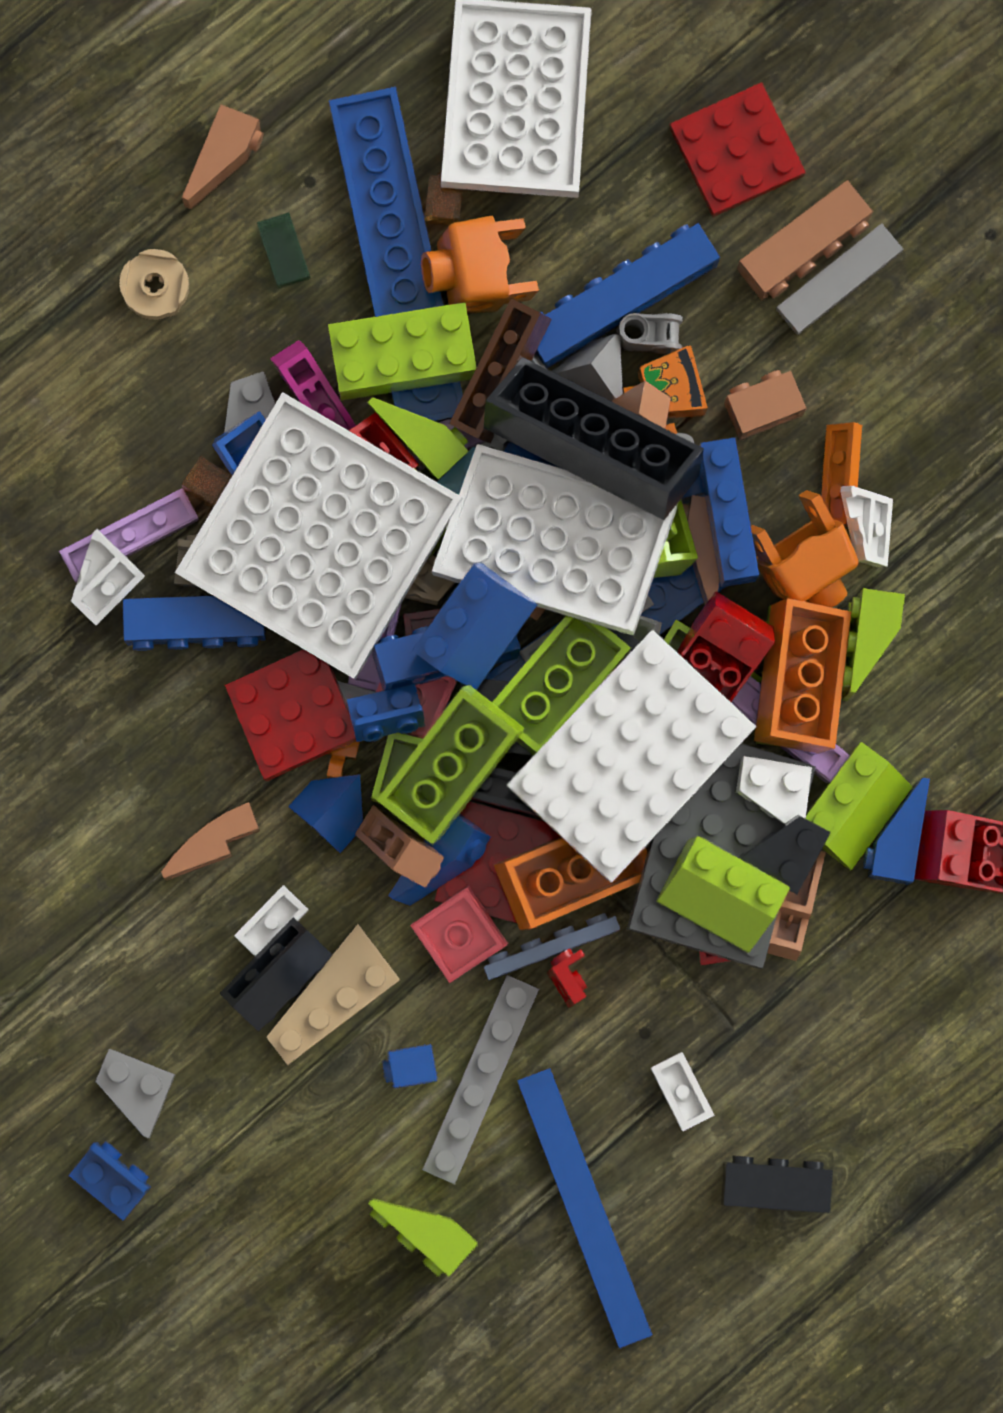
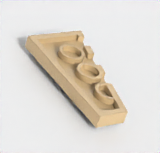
(338, 992)

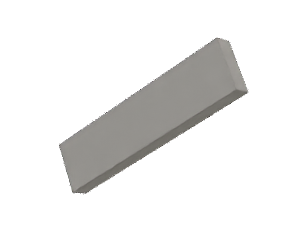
(839, 279)

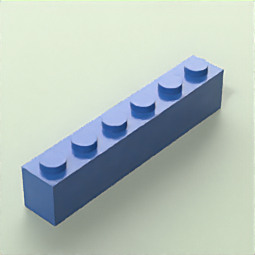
(626, 292)

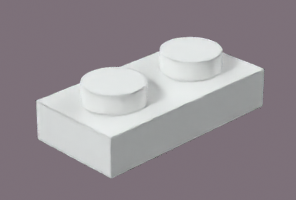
(270, 920)
(682, 1091)

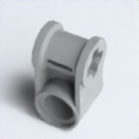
(653, 333)

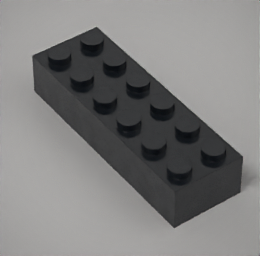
(593, 438)

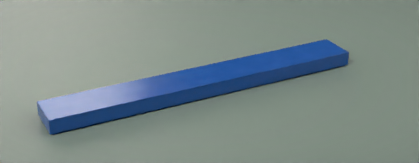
(584, 1208)

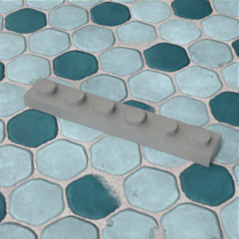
(480, 1079)

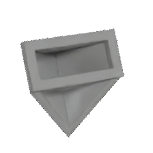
(596, 367)

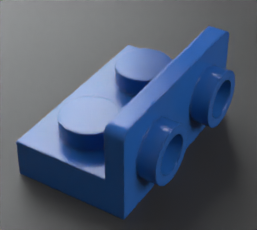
(386, 713)
(110, 1179)

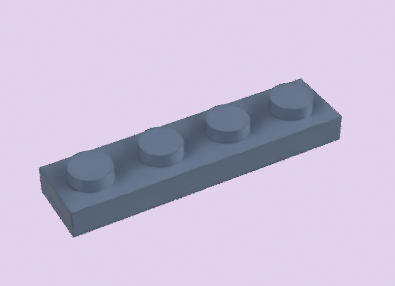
(536, 951)

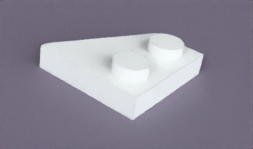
(868, 524)
(103, 578)
(775, 786)

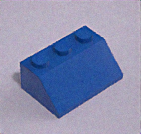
(475, 626)

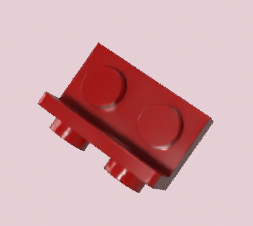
(567, 984)

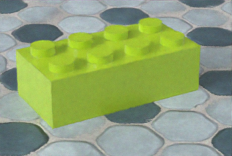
(402, 351)
(560, 679)
(450, 764)

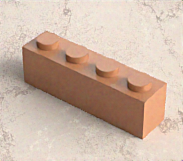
(804, 241)

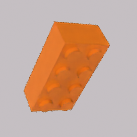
(803, 676)
(557, 881)

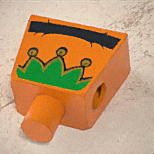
(679, 379)

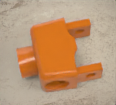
(474, 265)
(810, 559)

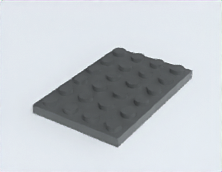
(724, 820)

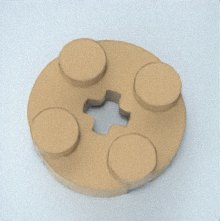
(165, 301)

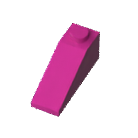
(310, 384)

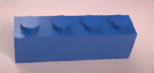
(728, 513)
(186, 621)
(401, 666)

